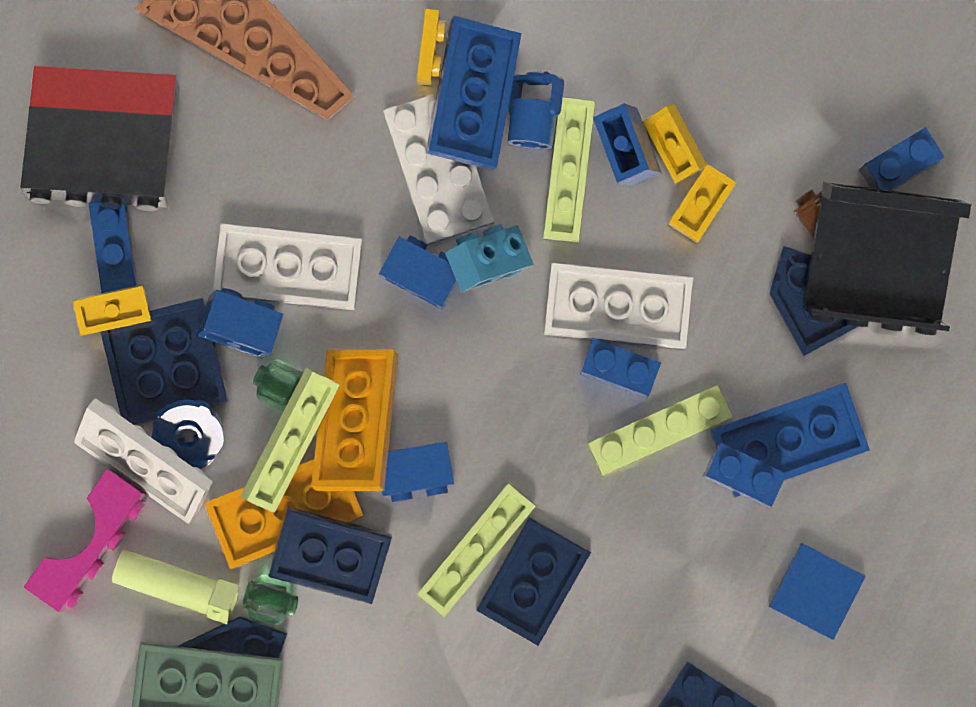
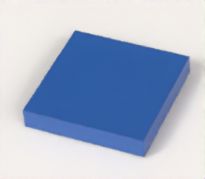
(817, 591)

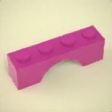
(113, 504)

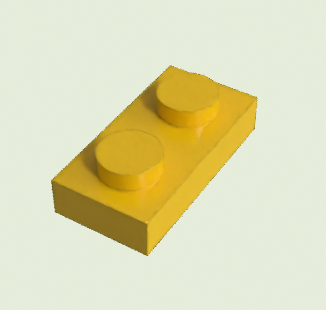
(429, 62)
(674, 143)
(702, 203)
(111, 310)

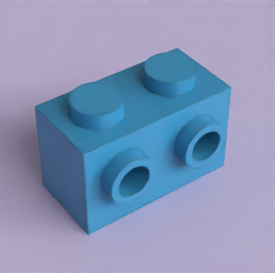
(488, 257)

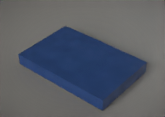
(330, 555)
(533, 581)

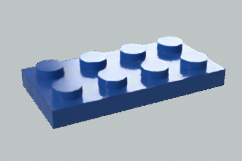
(473, 93)
(799, 433)

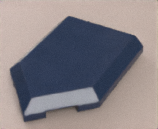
(788, 296)
(241, 637)

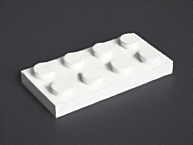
(443, 191)
(288, 266)
(618, 306)
(142, 460)

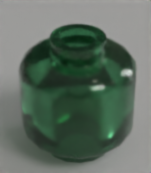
(276, 383)
(269, 600)

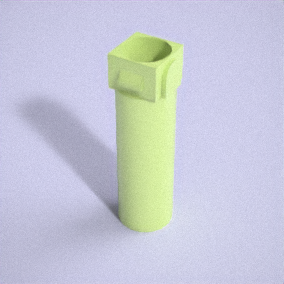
(176, 585)

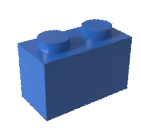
(627, 145)
(902, 162)
(419, 271)
(240, 323)
(620, 368)
(418, 470)
(744, 475)

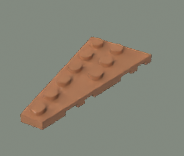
(257, 42)

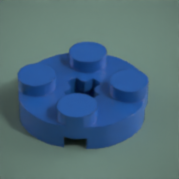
(197, 417)

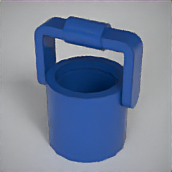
(534, 119)

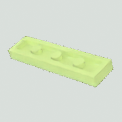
(569, 170)
(660, 430)
(290, 440)
(476, 550)

